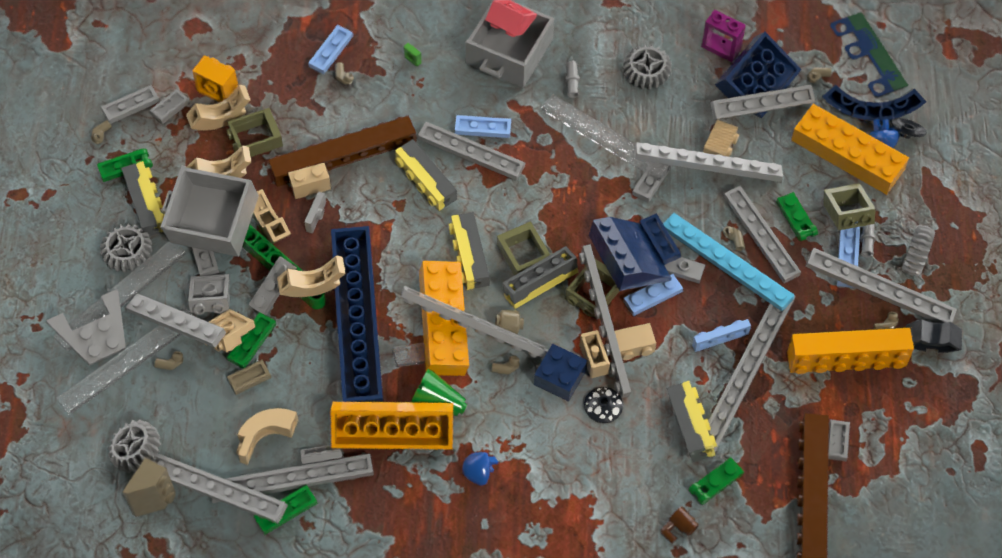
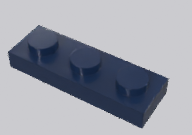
(660, 239)

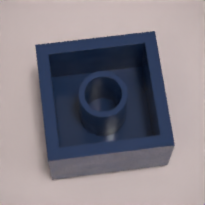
(560, 372)

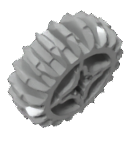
(637, 71)
(918, 250)
(121, 257)
(131, 443)

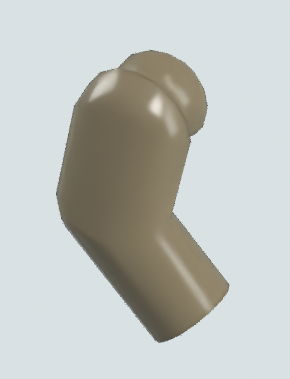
(818, 72)
(343, 77)
(98, 132)
(735, 236)
(890, 322)
(170, 364)
(508, 367)

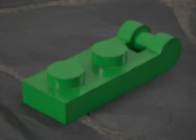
(113, 168)
(796, 216)
(716, 481)

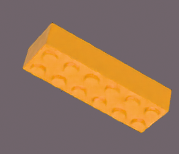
(850, 149)
(444, 339)
(850, 350)
(392, 425)

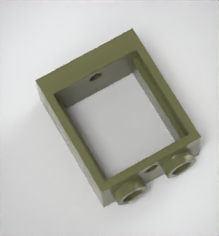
(253, 120)
(846, 196)
(516, 236)
(586, 306)

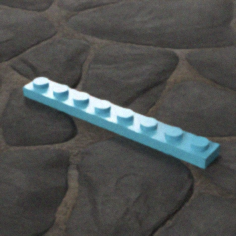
(728, 262)

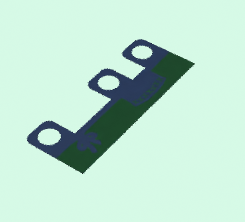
(872, 46)

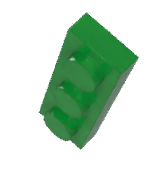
(252, 341)
(297, 503)

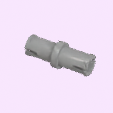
(572, 79)
(868, 239)

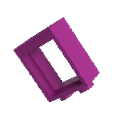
(718, 44)

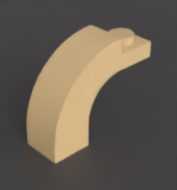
(217, 115)
(231, 166)
(267, 220)
(314, 282)
(263, 424)

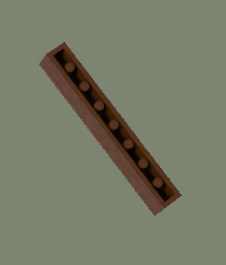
(345, 149)
(814, 486)

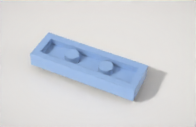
(330, 49)
(483, 126)
(652, 295)
(721, 334)

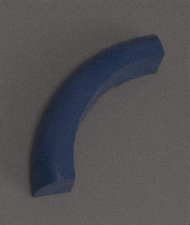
(869, 110)

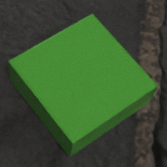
(412, 54)

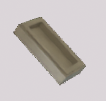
(249, 377)

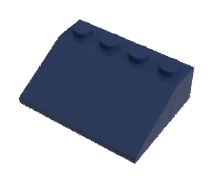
(758, 69)
(627, 253)

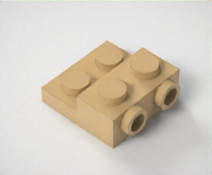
(235, 326)

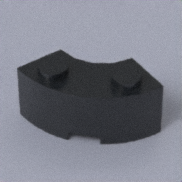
(940, 336)

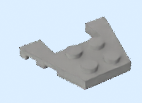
(97, 339)

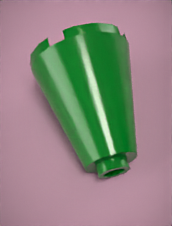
(436, 390)

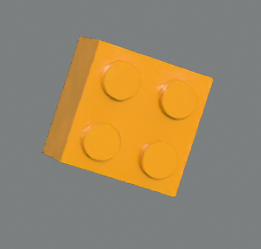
(214, 79)

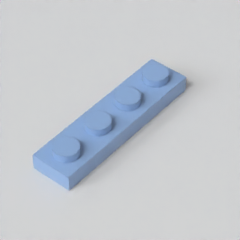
(849, 248)

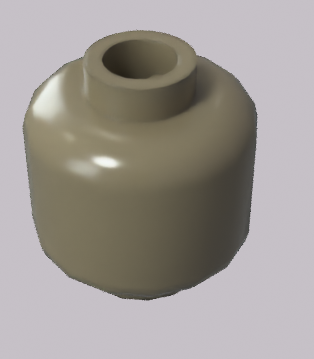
(509, 320)

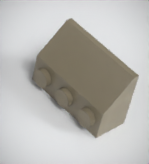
(149, 489)

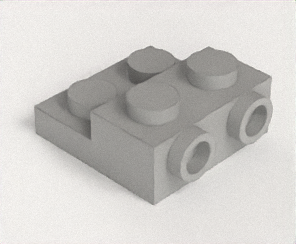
(209, 294)

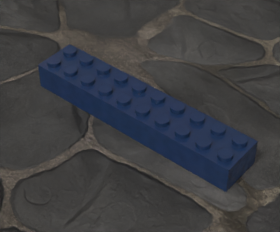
(357, 317)

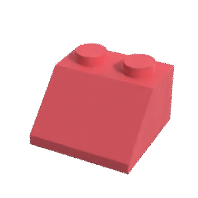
(510, 17)

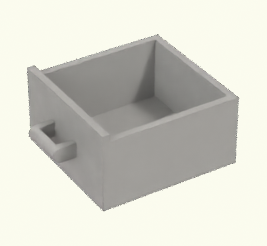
(509, 56)
(209, 211)

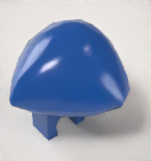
(885, 134)
(478, 467)

